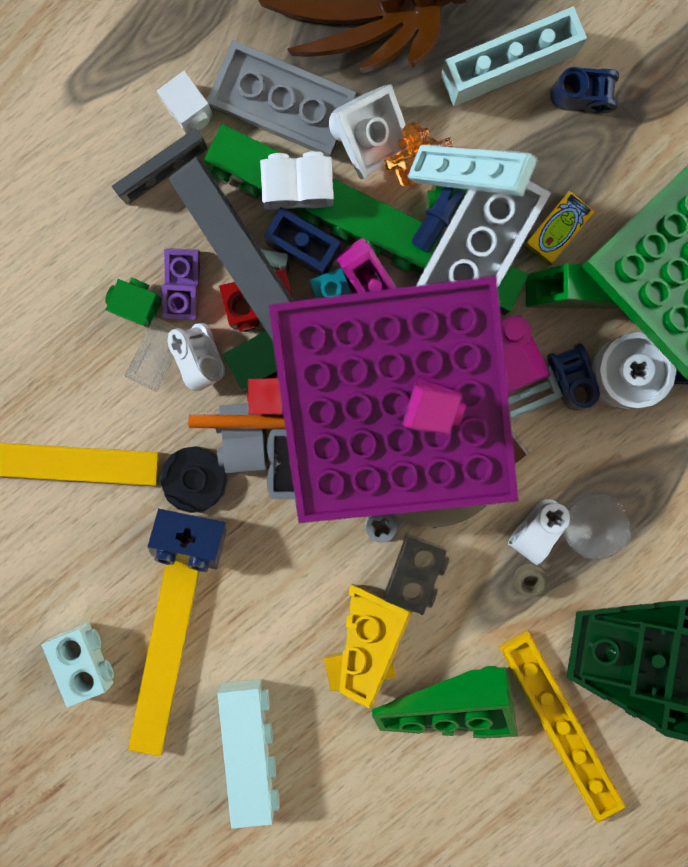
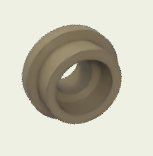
(534, 587)

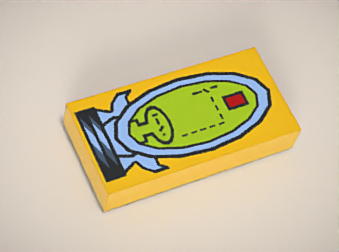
(559, 228)

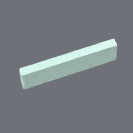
(473, 169)

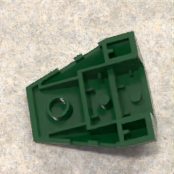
(636, 661)

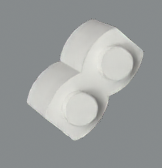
(297, 182)

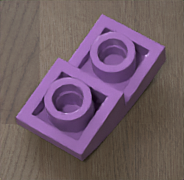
(181, 283)

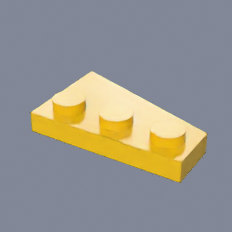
(370, 644)

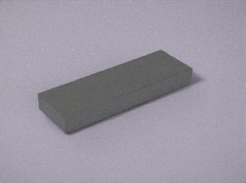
(160, 167)

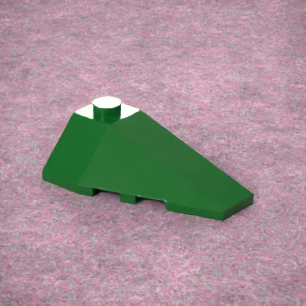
(467, 702)

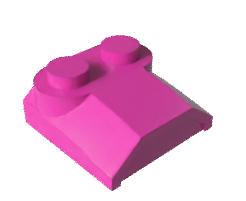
(522, 357)

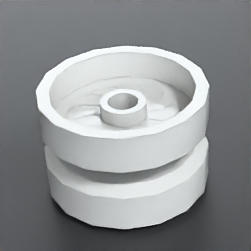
(650, 378)

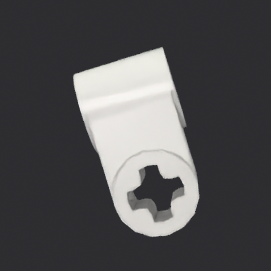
(196, 355)
(537, 533)

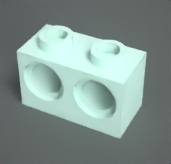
(69, 666)

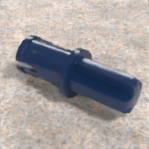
(437, 219)

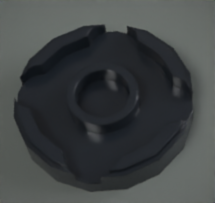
(193, 479)

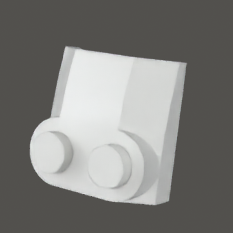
(369, 129)

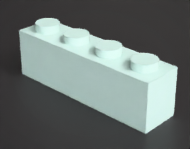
(513, 56)
(247, 753)

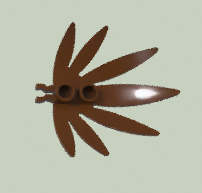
(418, 17)

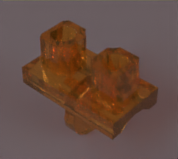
(412, 138)

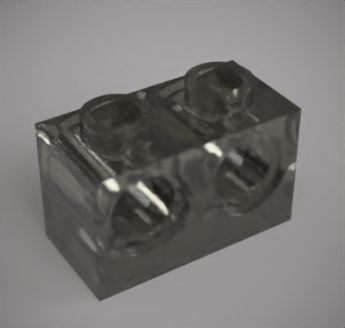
(406, 572)

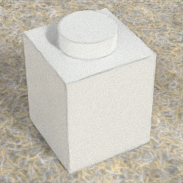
(185, 103)

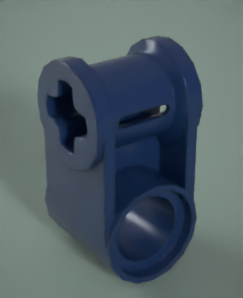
(592, 89)
(574, 374)

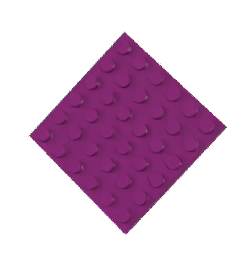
(346, 391)

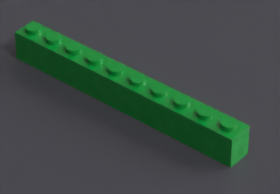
(351, 217)

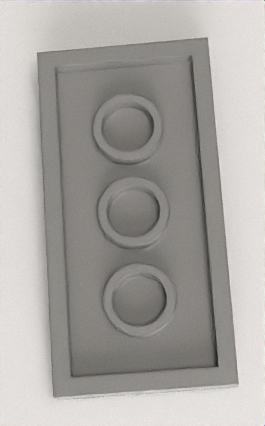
(278, 97)

